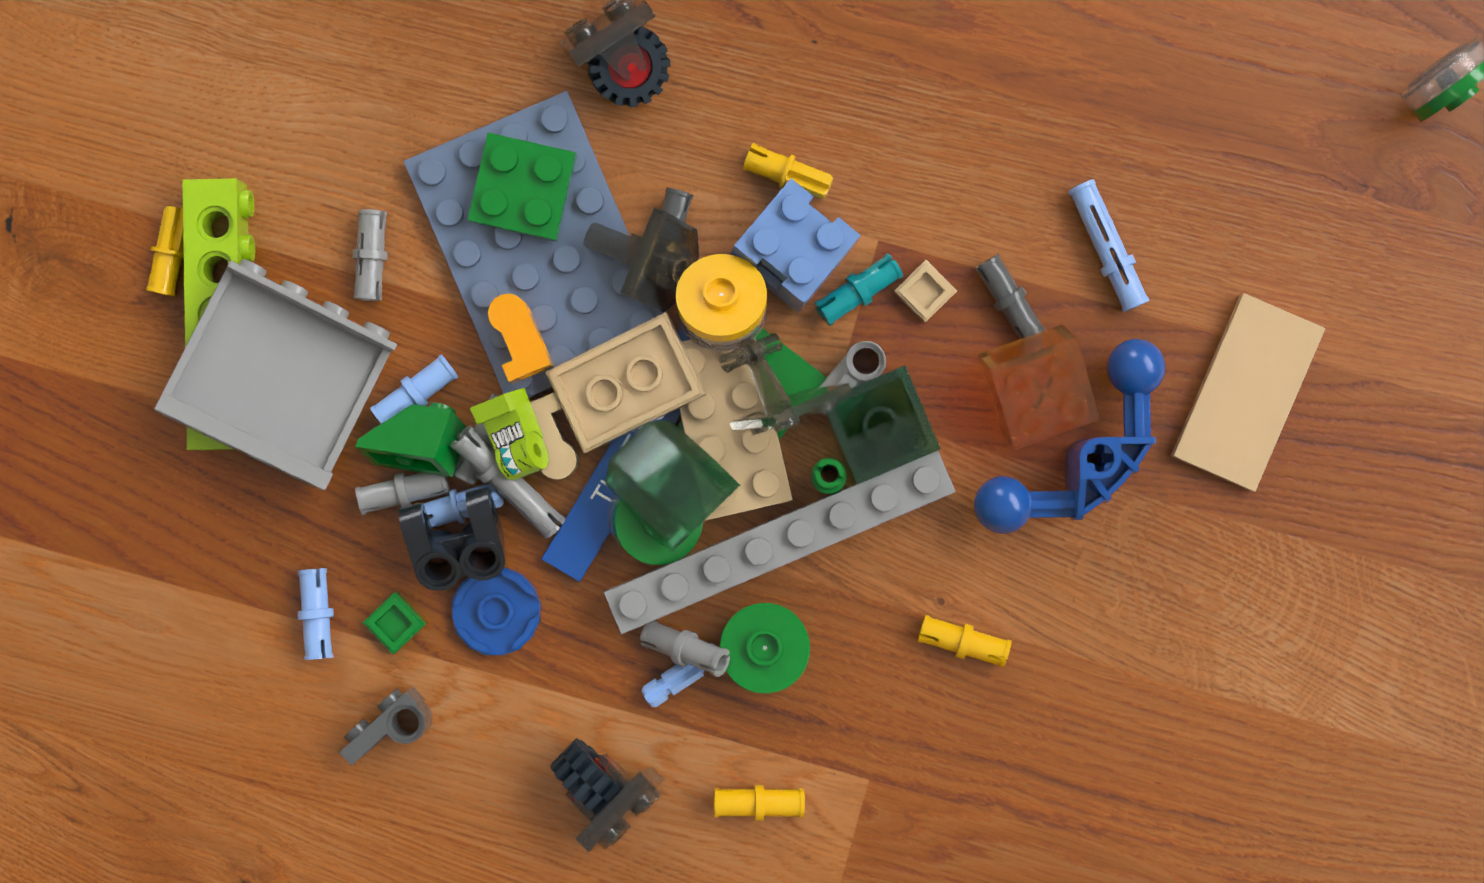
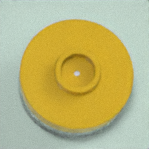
(721, 301)

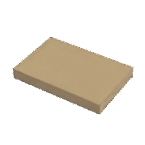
(626, 383)

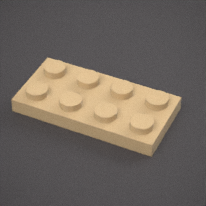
(750, 459)

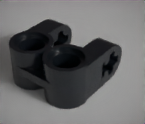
(458, 549)

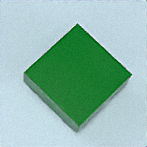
(395, 622)

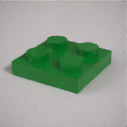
(522, 187)

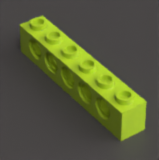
(202, 204)

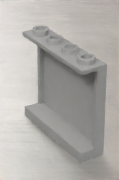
(275, 374)

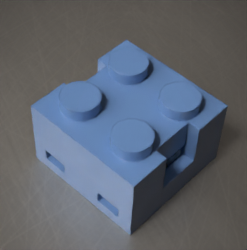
(795, 245)

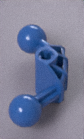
(1006, 504)

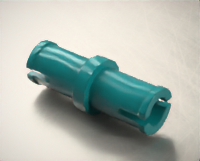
(858, 289)

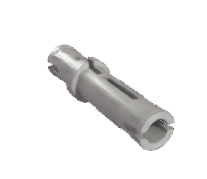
(517, 493)

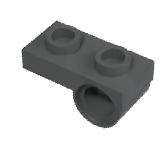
(366, 736)

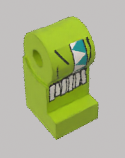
(513, 434)

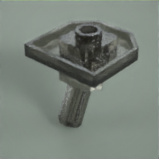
(653, 259)

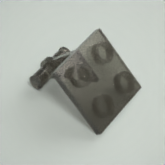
(778, 409)

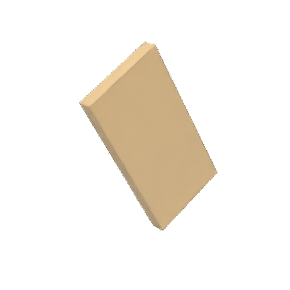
(1247, 392)

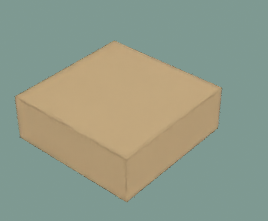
(925, 291)

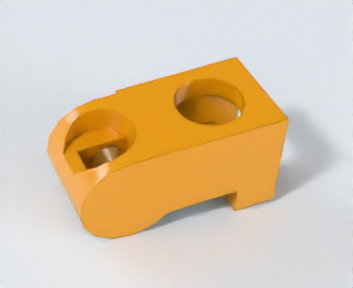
(516, 323)

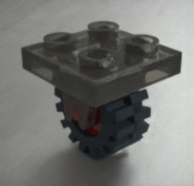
(622, 55)
(604, 792)

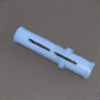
(1131, 294)

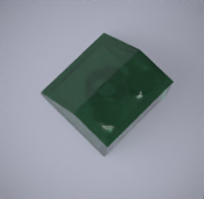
(881, 426)

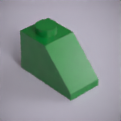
(415, 440)

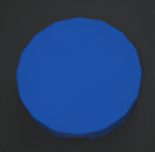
(496, 613)

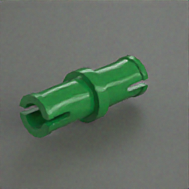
(833, 465)

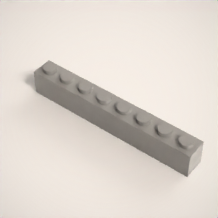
(778, 542)

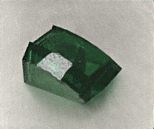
(668, 481)

